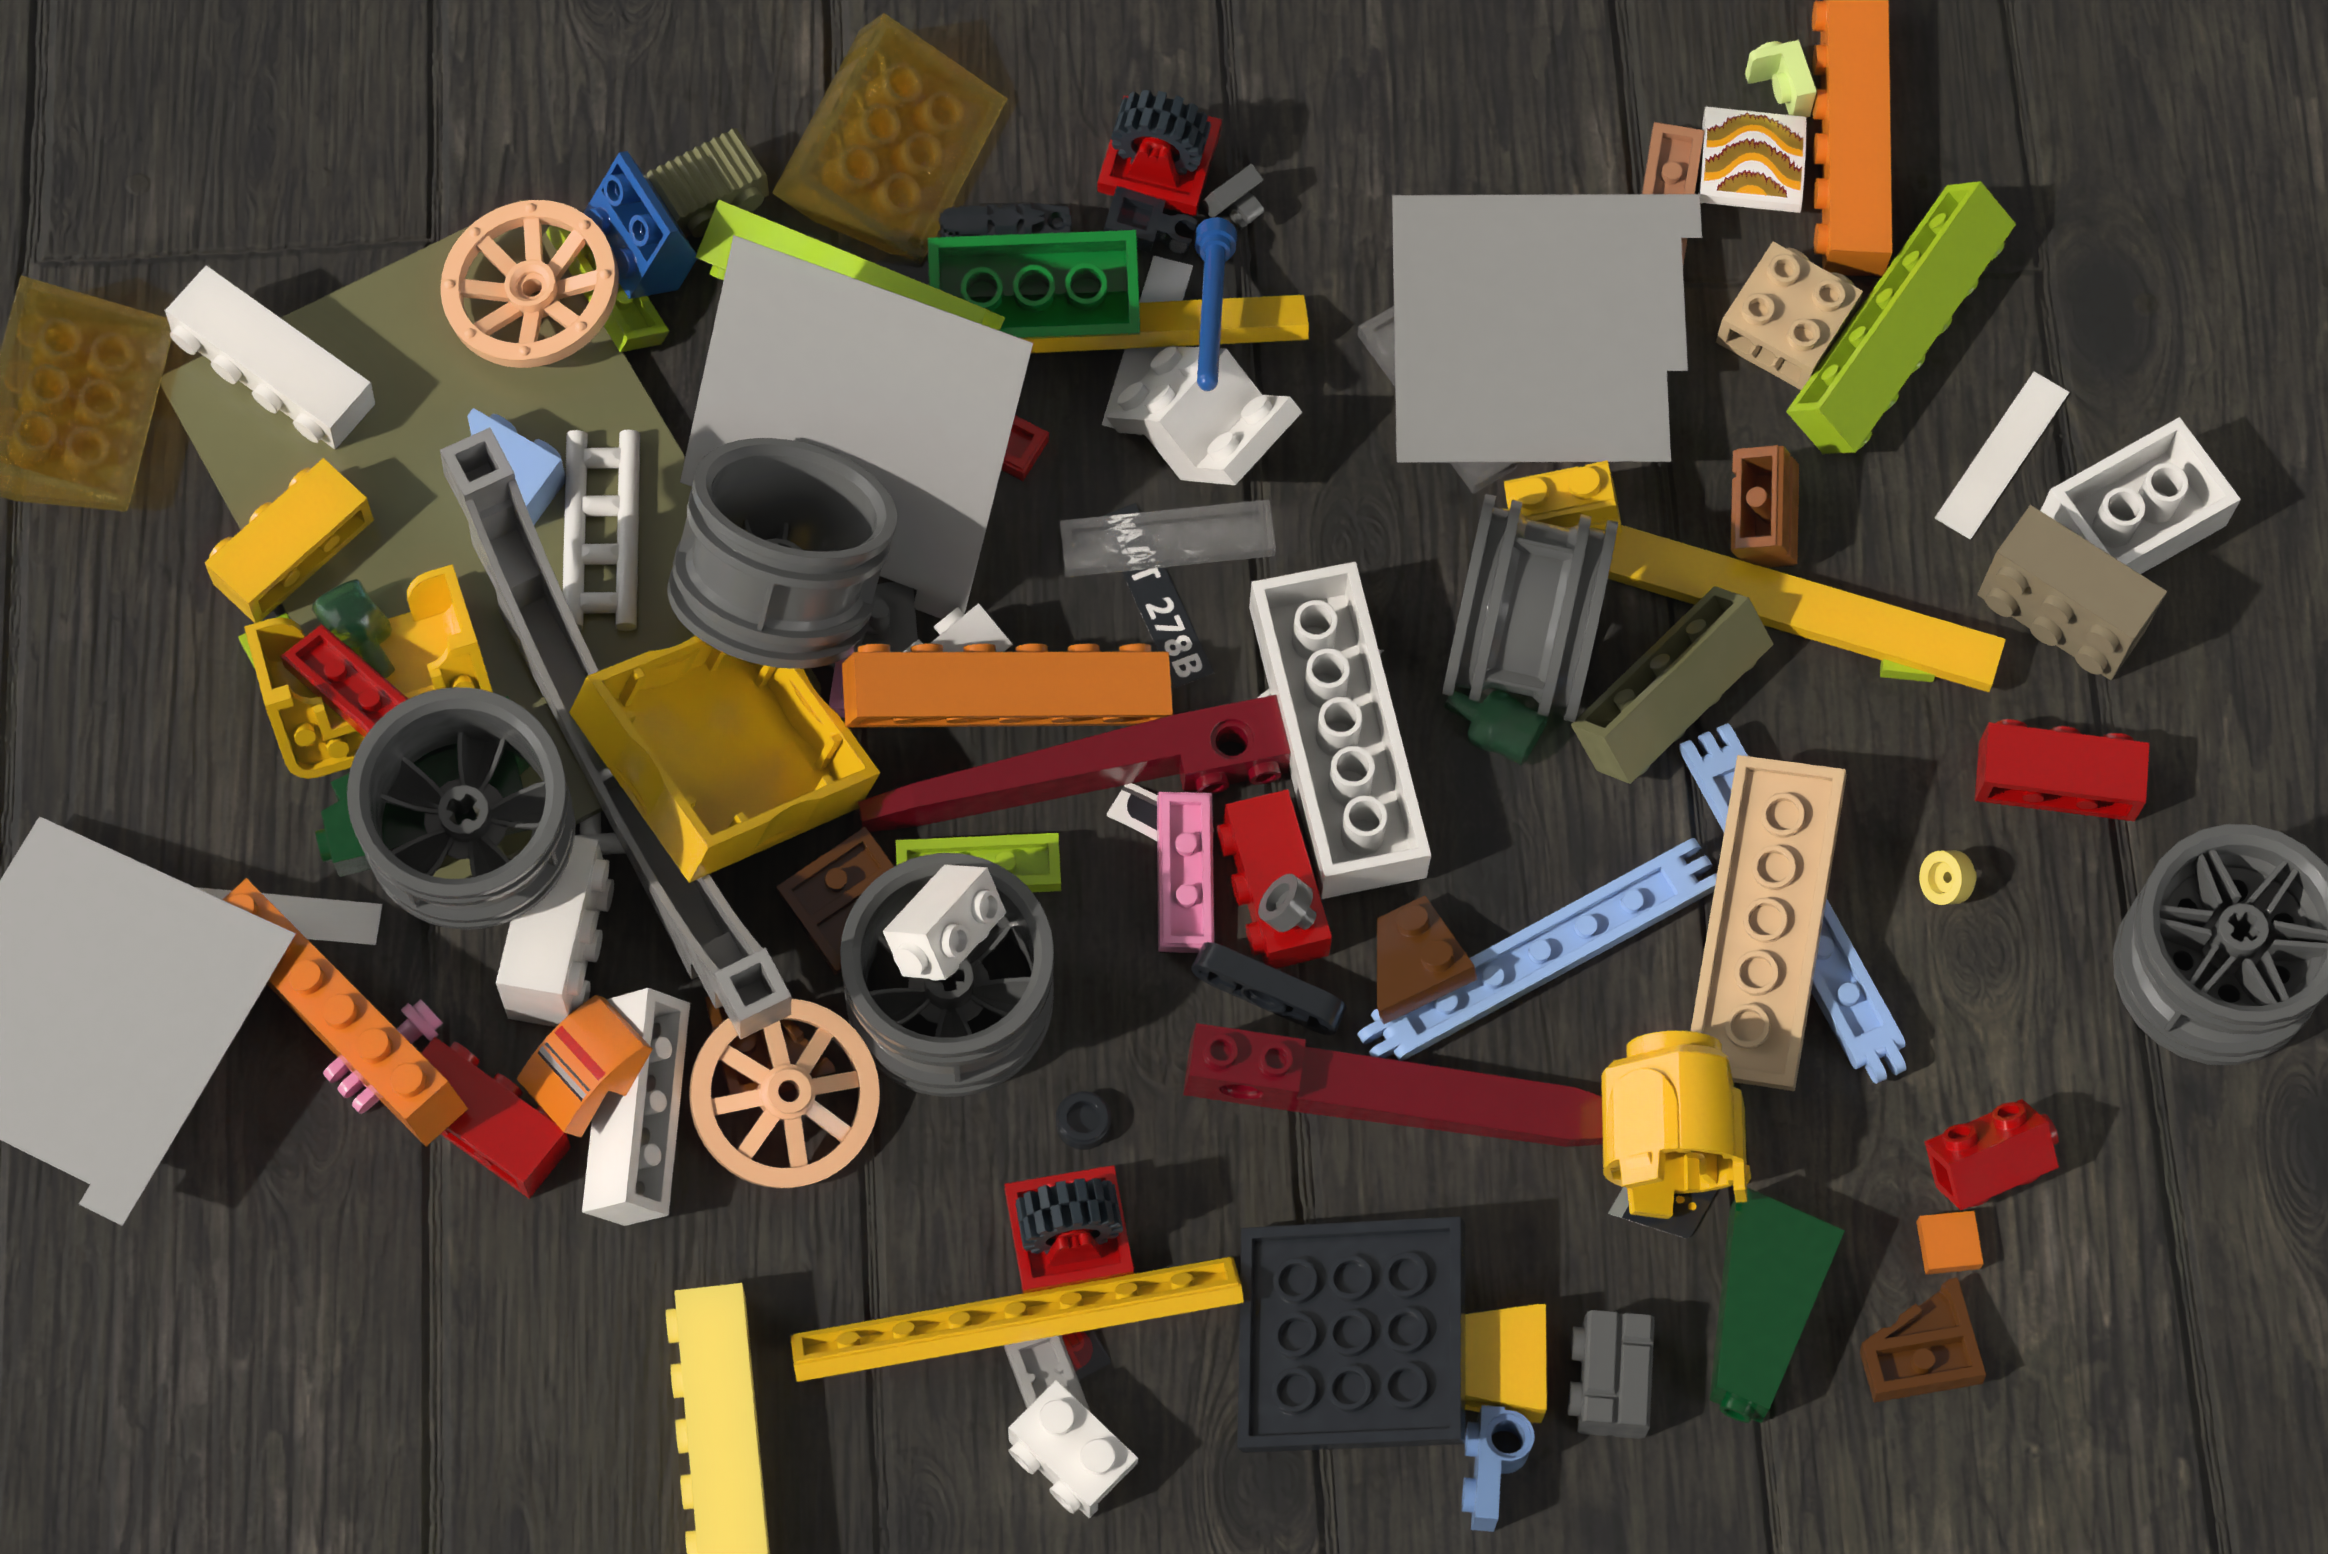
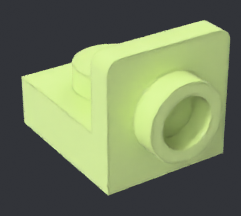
(1789, 75)

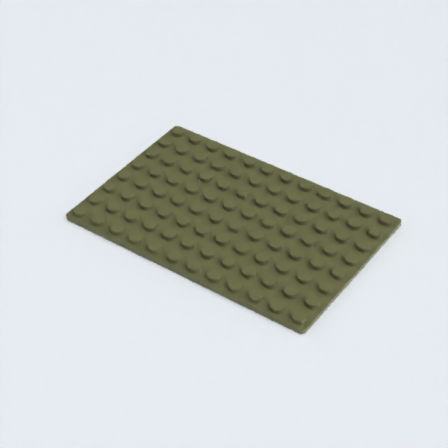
(423, 389)

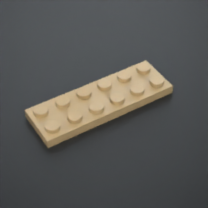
(1768, 916)

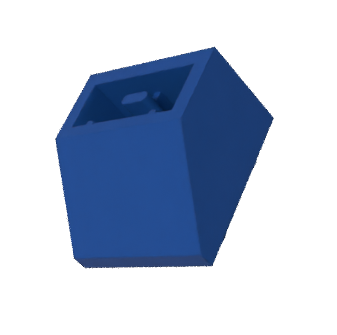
(641, 231)

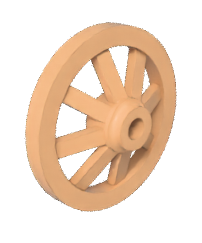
(527, 278)
(776, 1109)

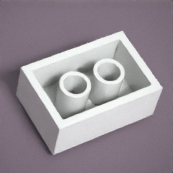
(2146, 499)
(554, 941)

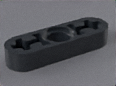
(1269, 988)

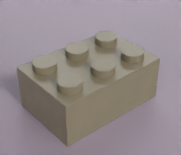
(2070, 593)

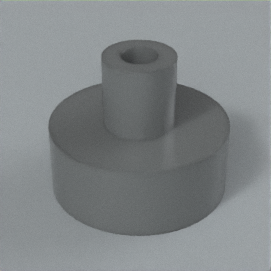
(1287, 904)

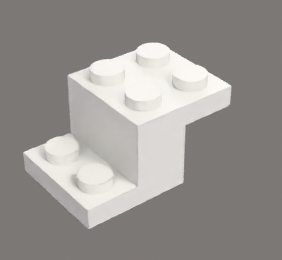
(1201, 432)

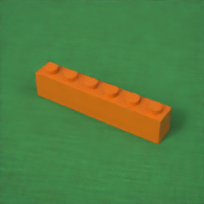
(1853, 136)
(1005, 687)
(356, 1029)

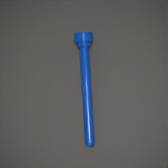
(1215, 245)

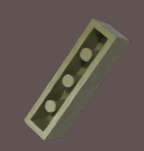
(1672, 684)

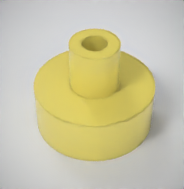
(1947, 877)

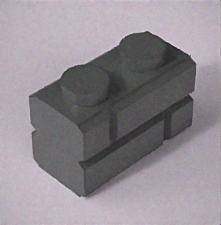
(1613, 1374)

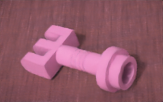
(419, 1022)

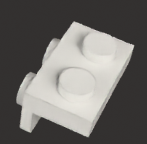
(1069, 1450)

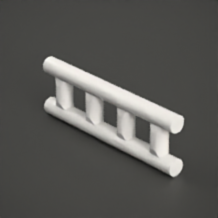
(580, 506)

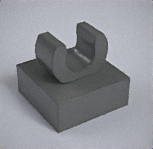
(1236, 198)

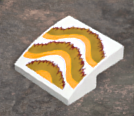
(1752, 159)

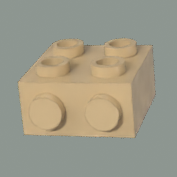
(1788, 315)

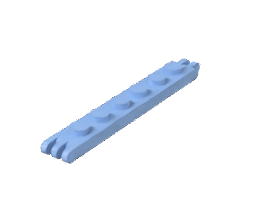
(1551, 949)
(1840, 979)

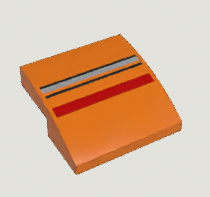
(582, 1061)

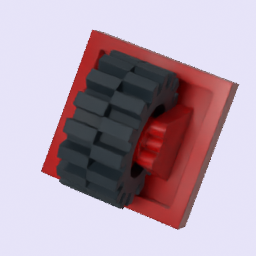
(1161, 150)
(1068, 1229)

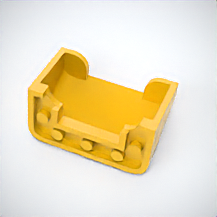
(427, 647)

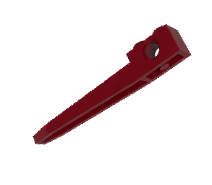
(1133, 754)
(1302, 1079)

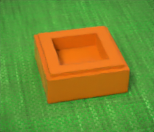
(1949, 1242)

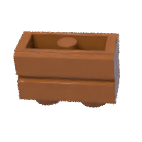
(1765, 506)

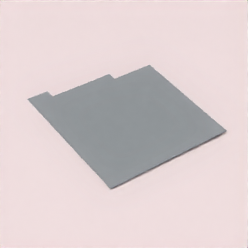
(1538, 325)
(878, 381)
(115, 1007)

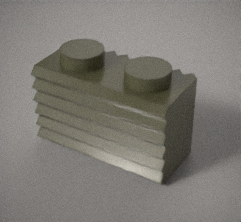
(710, 173)

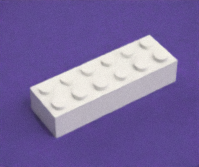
(1339, 730)

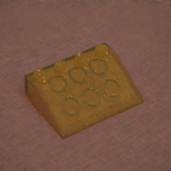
(890, 141)
(76, 396)

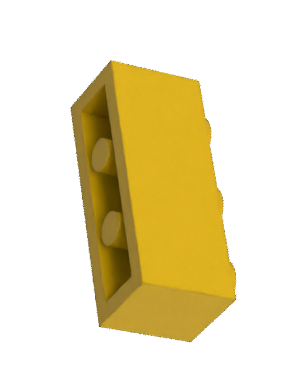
(288, 540)

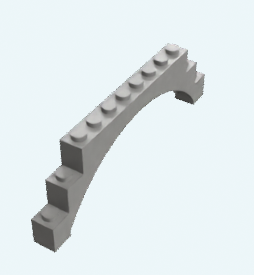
(530, 601)

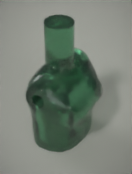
(356, 622)
(1500, 724)

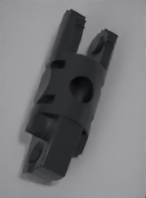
(1004, 219)

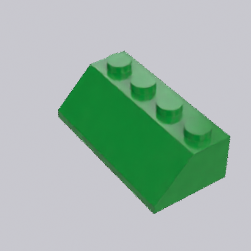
(1045, 280)

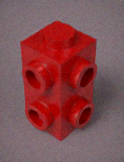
(1992, 1153)

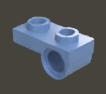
(1482, 1492)

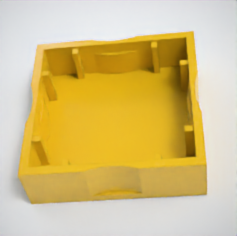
(721, 751)

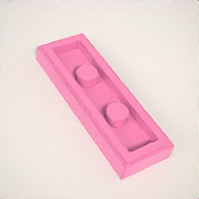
(1185, 871)

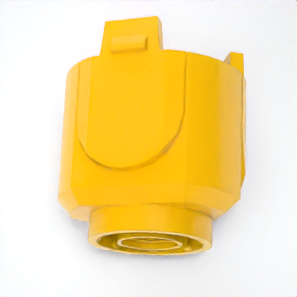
(1673, 1121)

